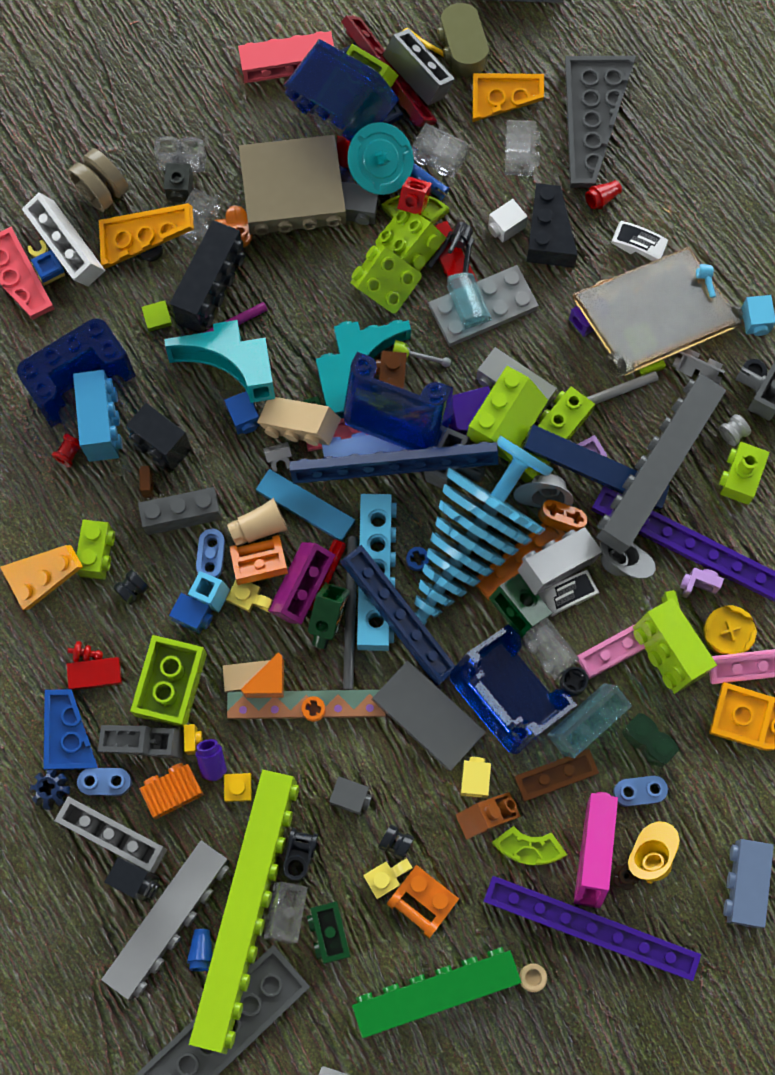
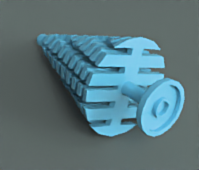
(477, 529)

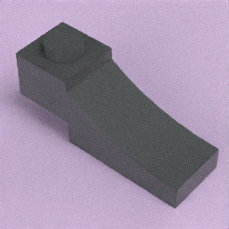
(141, 741)

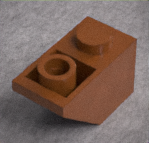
(487, 815)

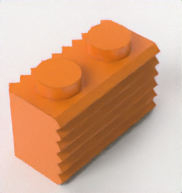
(171, 790)

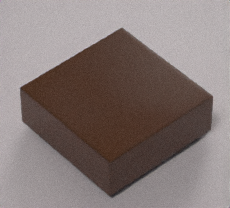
(146, 481)

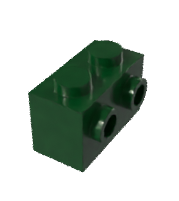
(330, 933)

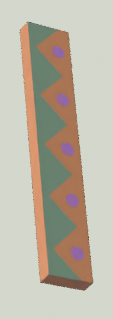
(337, 704)

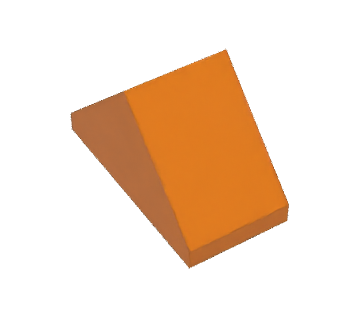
(268, 681)

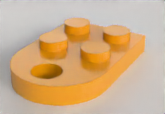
(745, 717)

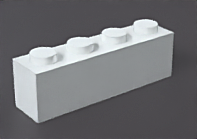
(63, 239)

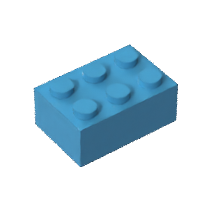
(97, 415)

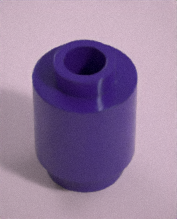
(210, 760)

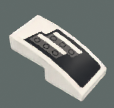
(640, 240)
(569, 592)

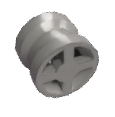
(734, 430)

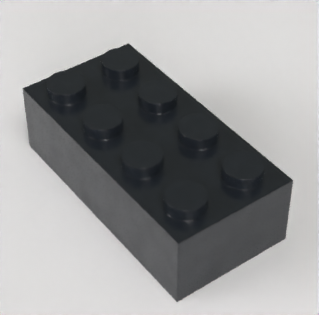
(208, 277)

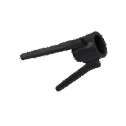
(459, 237)

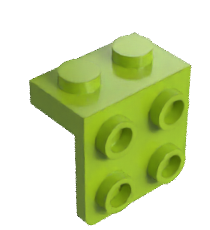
(411, 238)
(385, 278)

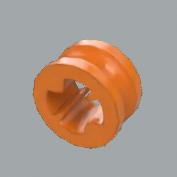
(320, 704)

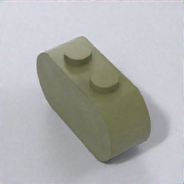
(463, 39)

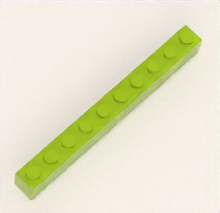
(244, 912)

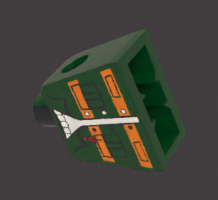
(327, 614)

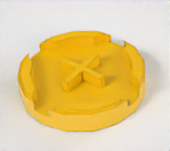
(729, 630)

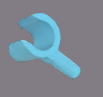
(706, 272)

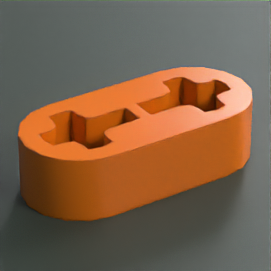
(562, 516)

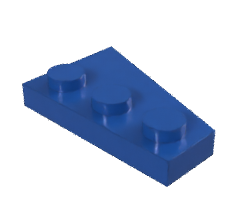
(64, 734)

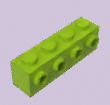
(563, 420)

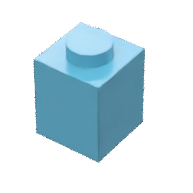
(758, 315)
(209, 591)

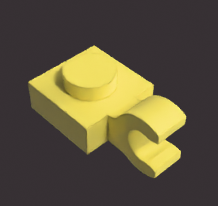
(247, 596)
(384, 879)

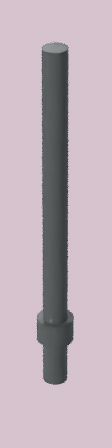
(350, 616)

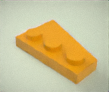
(504, 92)
(40, 574)

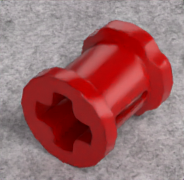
(67, 450)

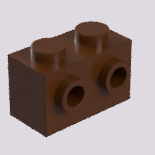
(392, 368)

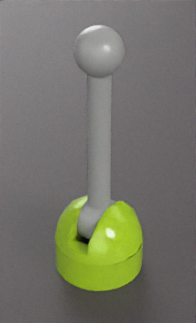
(401, 346)

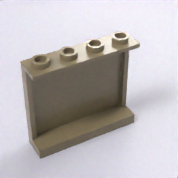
(292, 185)

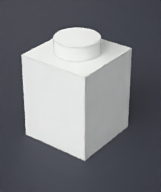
(507, 221)

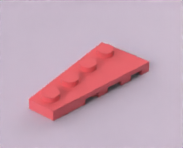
(20, 278)

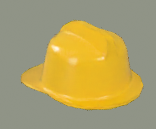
(654, 852)

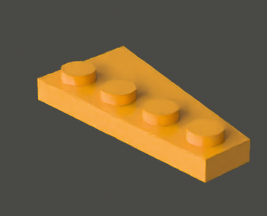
(138, 232)

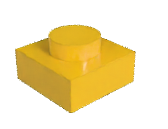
(192, 738)
(238, 787)

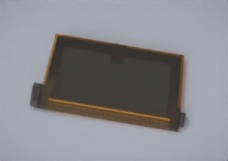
(655, 312)

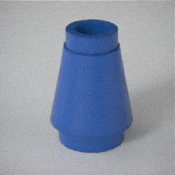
(200, 951)

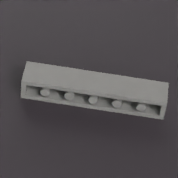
(165, 921)

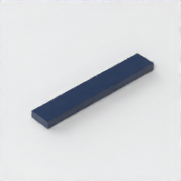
(580, 460)
(398, 614)

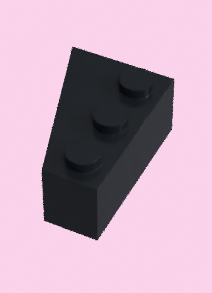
(550, 229)

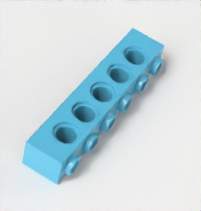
(373, 507)

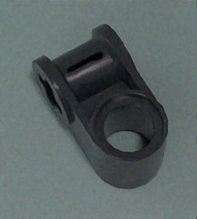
(300, 853)

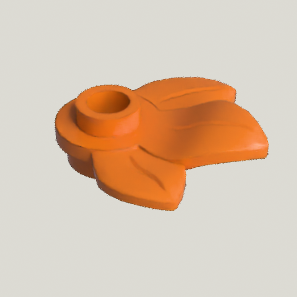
(237, 218)

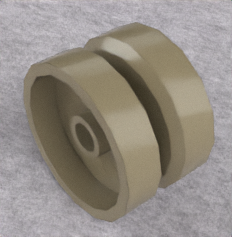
(98, 180)

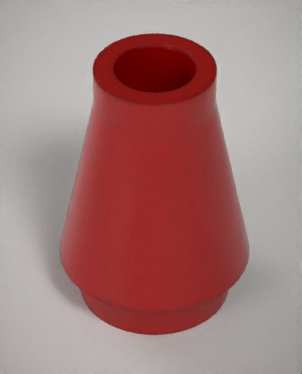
(601, 194)

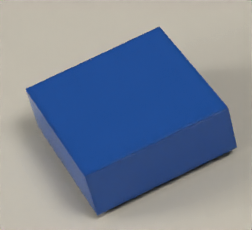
(47, 266)

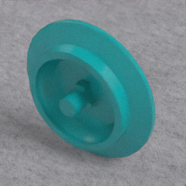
(380, 158)

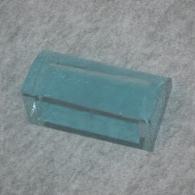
(468, 300)

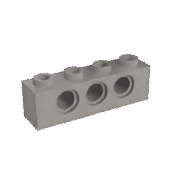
(111, 835)

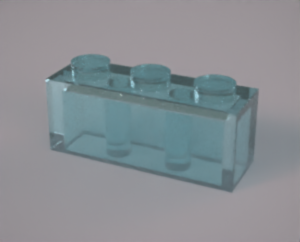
(589, 720)

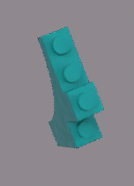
(223, 349)
(335, 369)

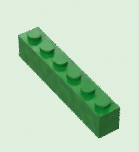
(435, 993)

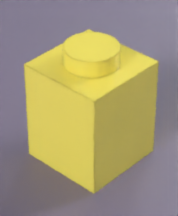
(475, 778)

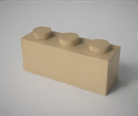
(299, 421)

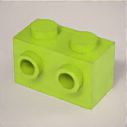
(94, 549)

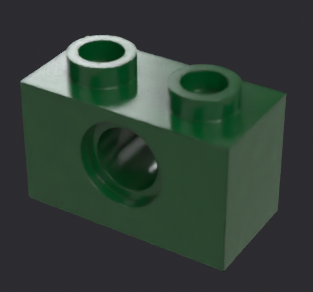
(519, 605)

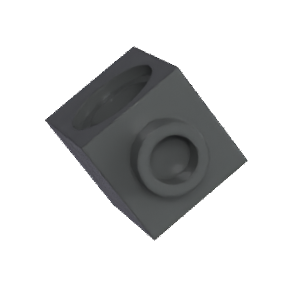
(350, 796)

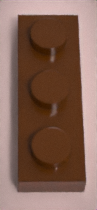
(556, 775)

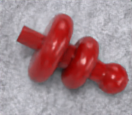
(86, 653)

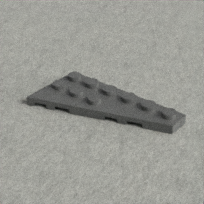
(592, 101)

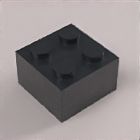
(158, 437)

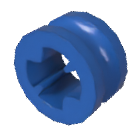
(413, 565)

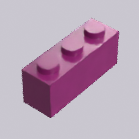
(301, 582)

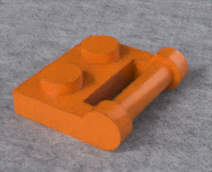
(258, 565)
(427, 893)

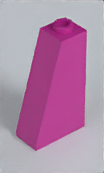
(596, 850)

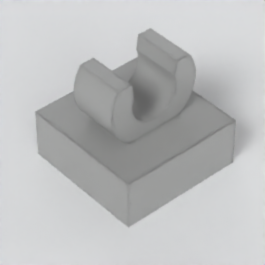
(276, 453)

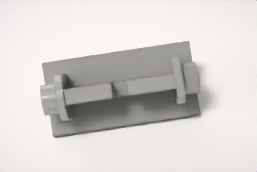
(690, 362)

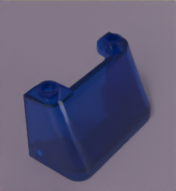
(393, 412)
(508, 692)

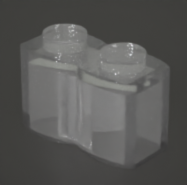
(183, 151)

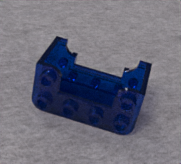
(339, 89)
(82, 350)

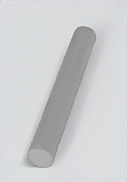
(624, 388)

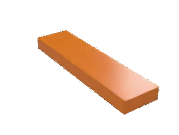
(511, 565)

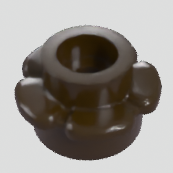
(620, 881)

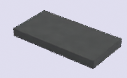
(428, 716)

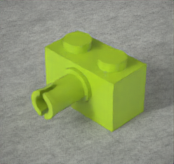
(743, 473)

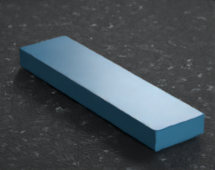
(305, 505)

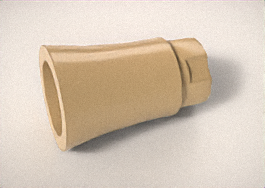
(257, 524)

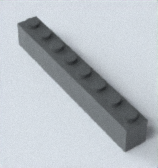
(660, 464)

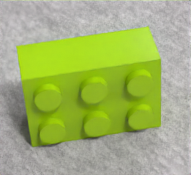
(673, 646)
(168, 681)

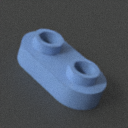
(211, 555)
(104, 782)
(640, 791)

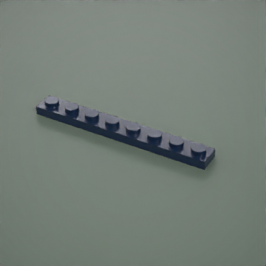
(394, 462)

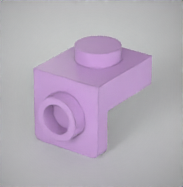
(705, 580)

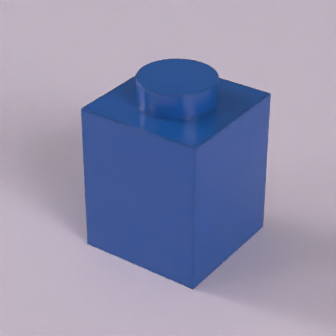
(242, 413)
(191, 614)

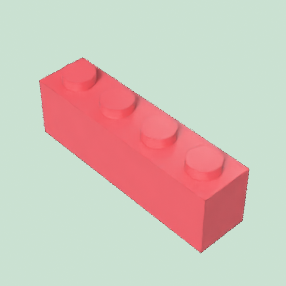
(277, 56)

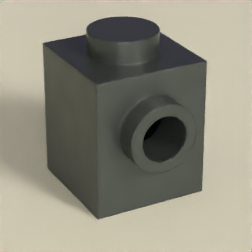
(178, 182)

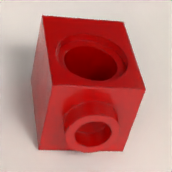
(414, 195)

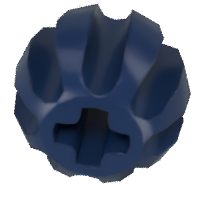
(43, 785)

